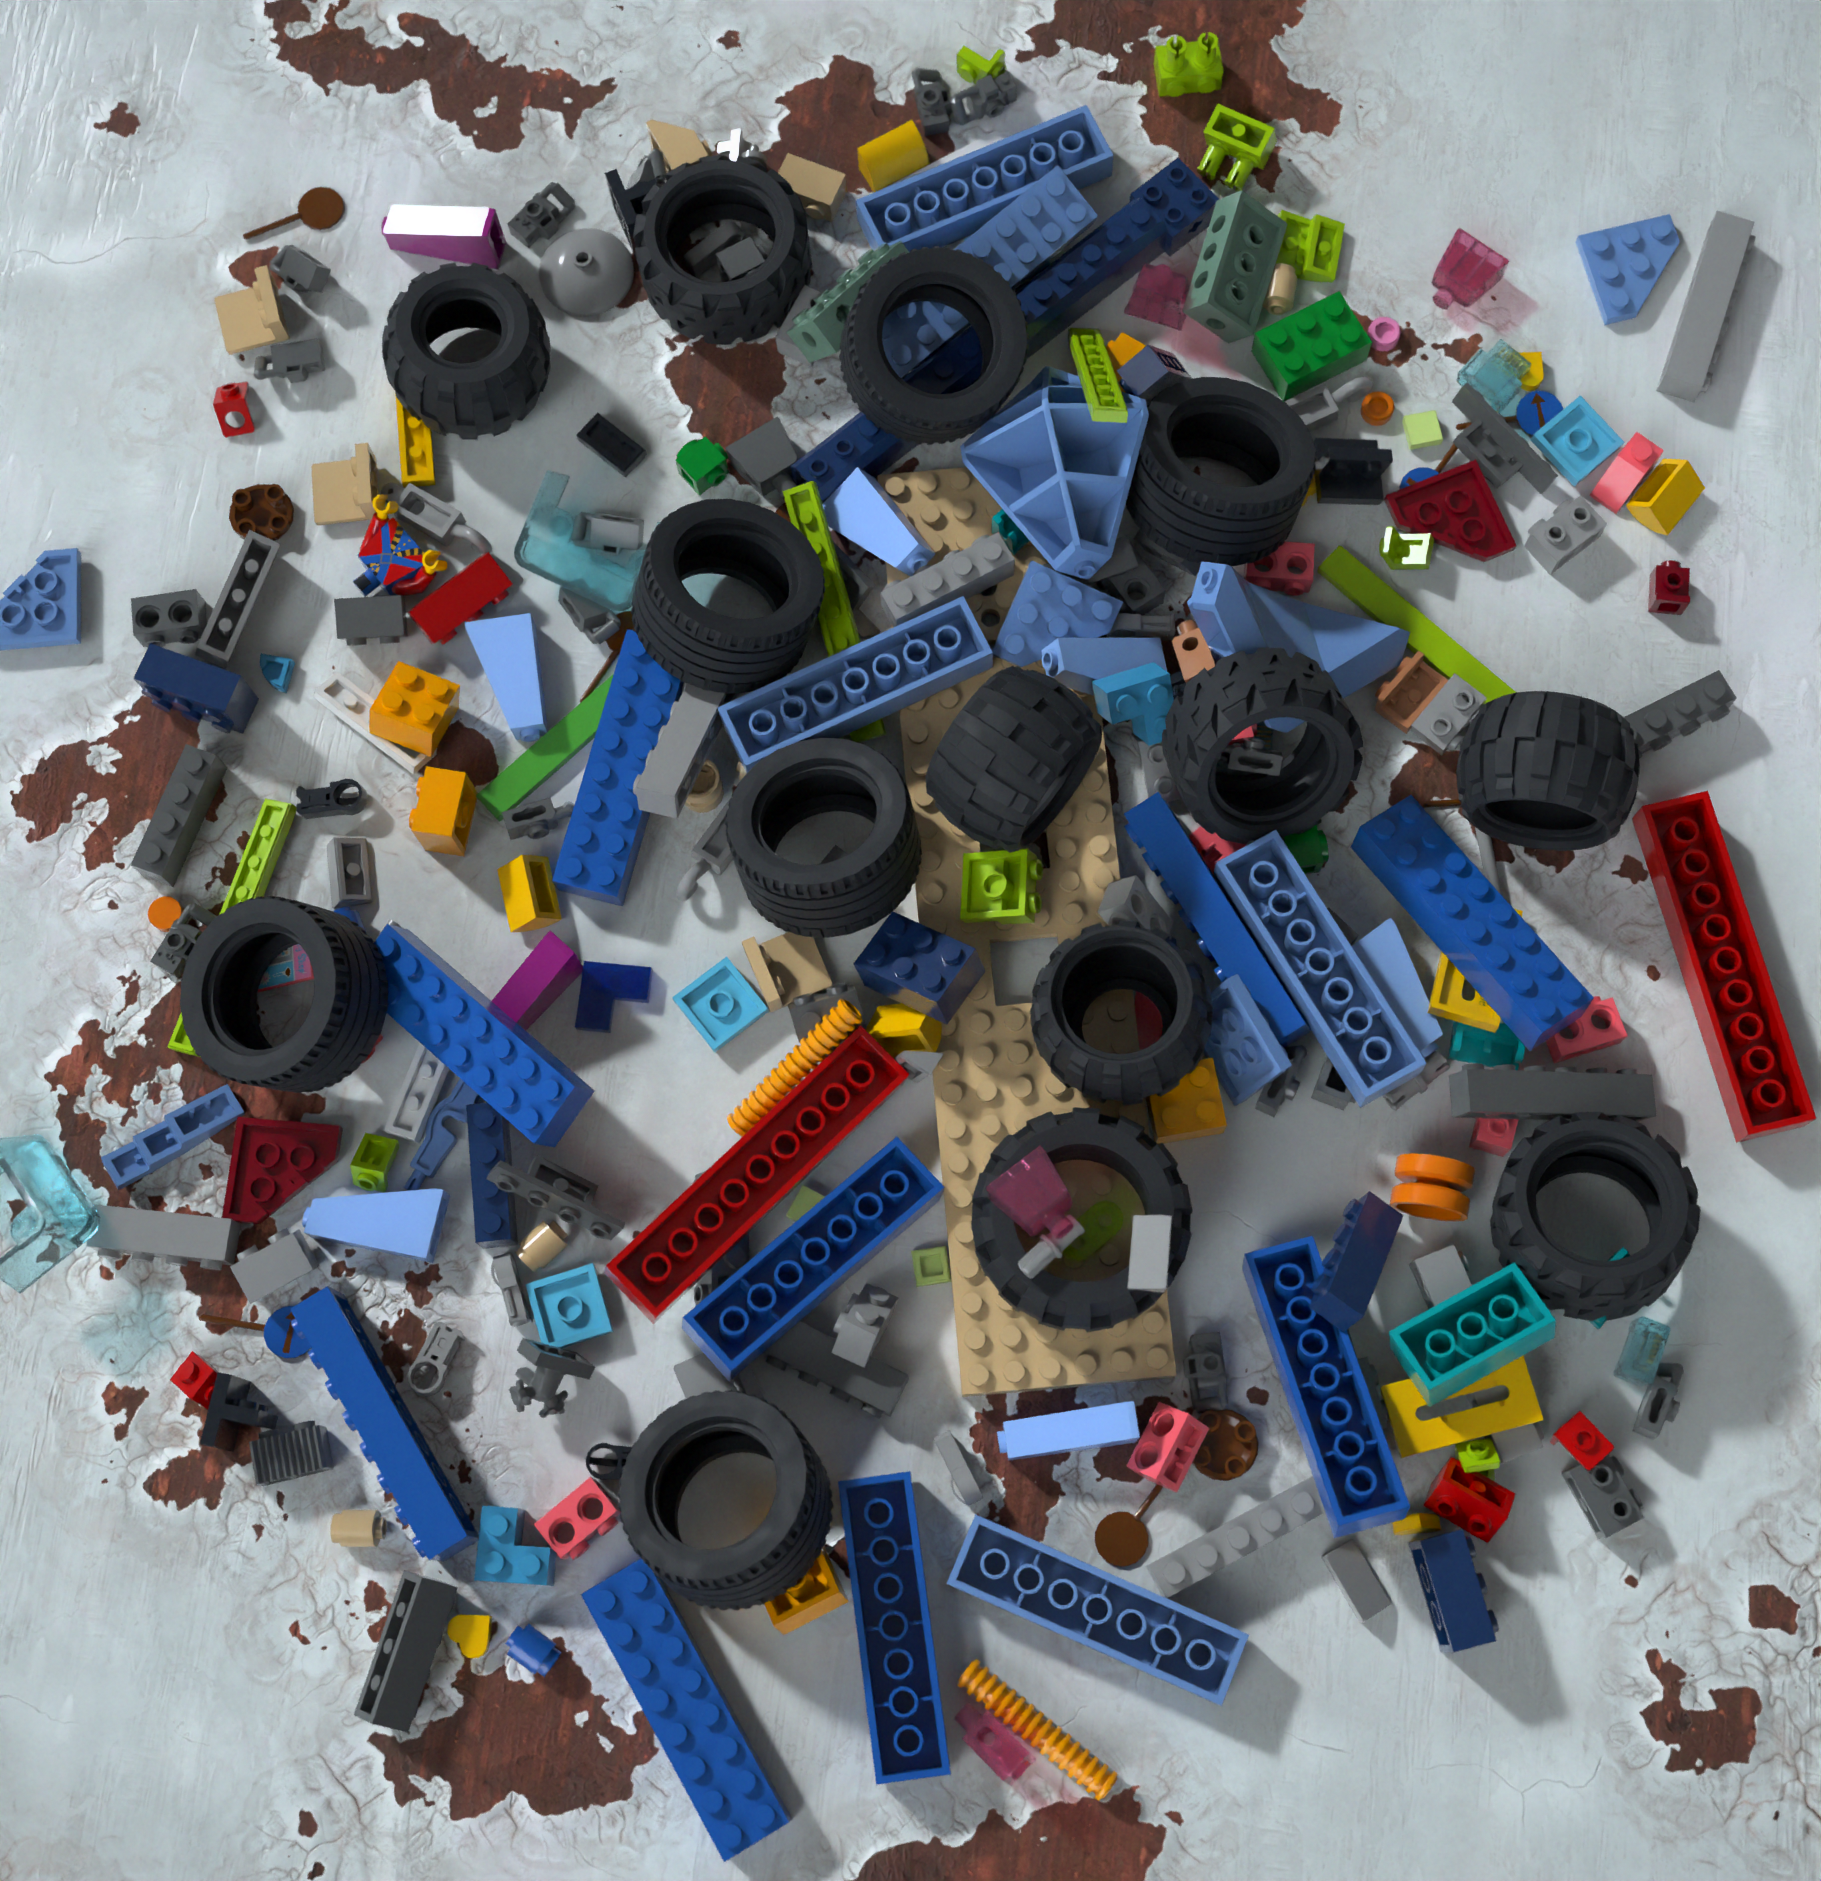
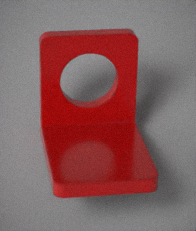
(233, 398)
(1583, 1441)

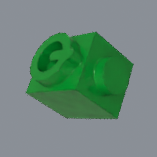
(702, 464)
(1309, 849)

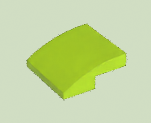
(1311, 246)

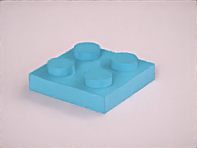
(1577, 441)
(720, 1004)
(569, 1307)

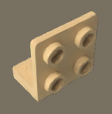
(252, 315)
(345, 488)
(786, 968)

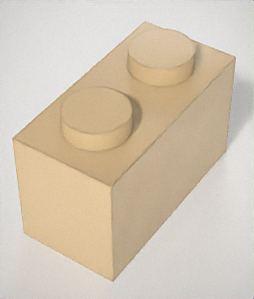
(816, 185)

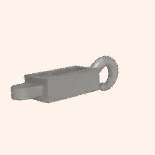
(1320, 407)
(436, 520)
(710, 852)

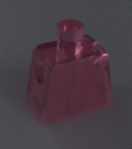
(1466, 271)
(1159, 296)
(1033, 1195)
(1006, 1753)

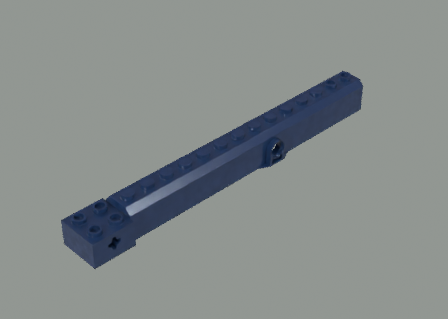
(1157, 220)

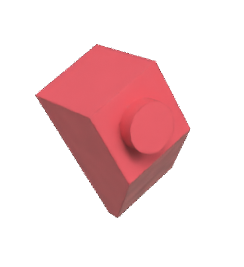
(1626, 472)

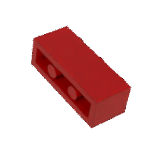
(460, 599)

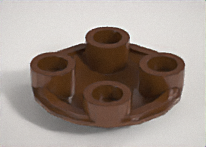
(262, 510)
(1228, 1445)

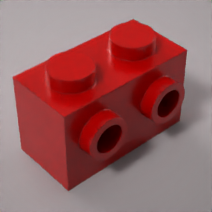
(1469, 1500)

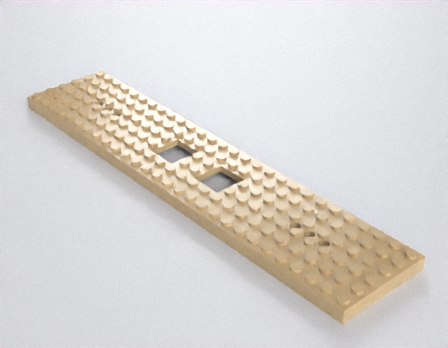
(990, 1063)

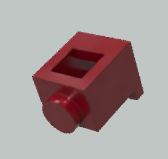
(1666, 597)

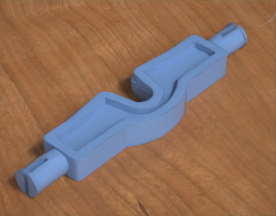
(438, 1139)

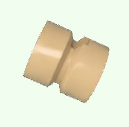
(707, 790)

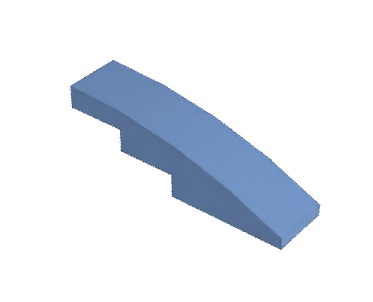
(172, 1137)

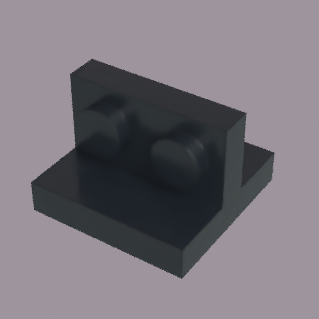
(627, 202)
(1350, 471)
(231, 1409)

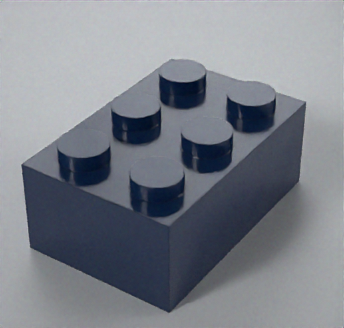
(196, 689)
(919, 967)
(1454, 1591)

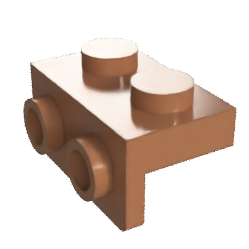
(1408, 692)

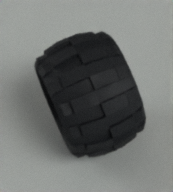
(475, 395)
(1013, 758)
(1548, 771)
(1113, 960)

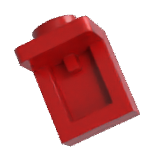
(196, 1379)

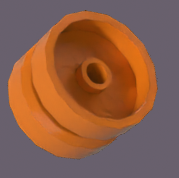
(1432, 1187)

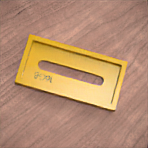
(1448, 1001)
(1421, 1436)

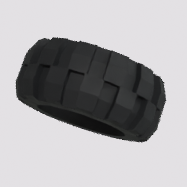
(1094, 1138)

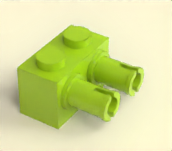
(1188, 66)
(1239, 137)

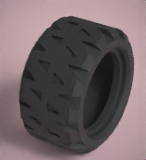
(711, 193)
(1236, 696)
(1616, 1151)

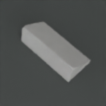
(349, 872)
(918, 1063)
(1149, 1253)
(1356, 1580)

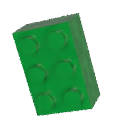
(1311, 346)

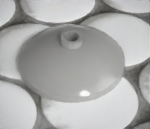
(587, 286)

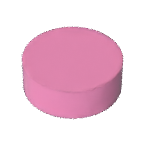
(1384, 333)

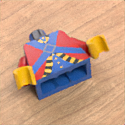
(393, 556)

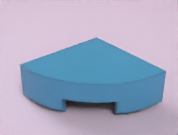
(277, 671)

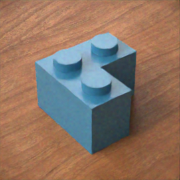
(1138, 695)
(501, 1550)

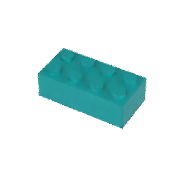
(1472, 1334)

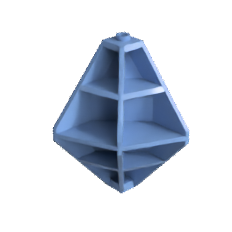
(1059, 469)
(1247, 617)

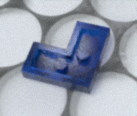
(602, 986)

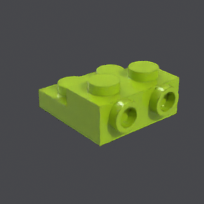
(1000, 887)

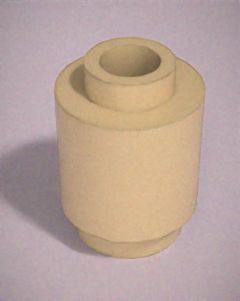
(1281, 290)
(542, 1245)
(358, 1528)

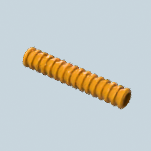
(795, 1066)
(1038, 1730)

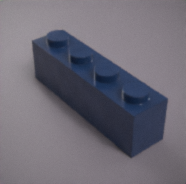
(1151, 372)
(492, 1207)
(1355, 1261)

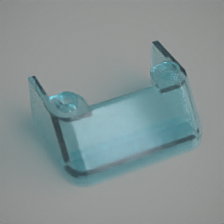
(547, 551)
(56, 1214)

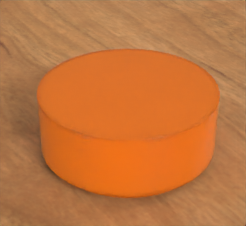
(1377, 408)
(164, 912)

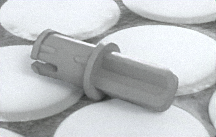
(1047, 1250)

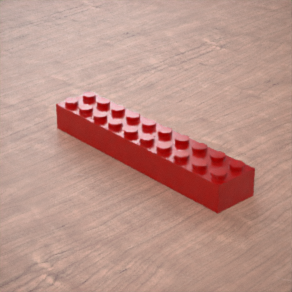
(1723, 967)
(755, 1174)

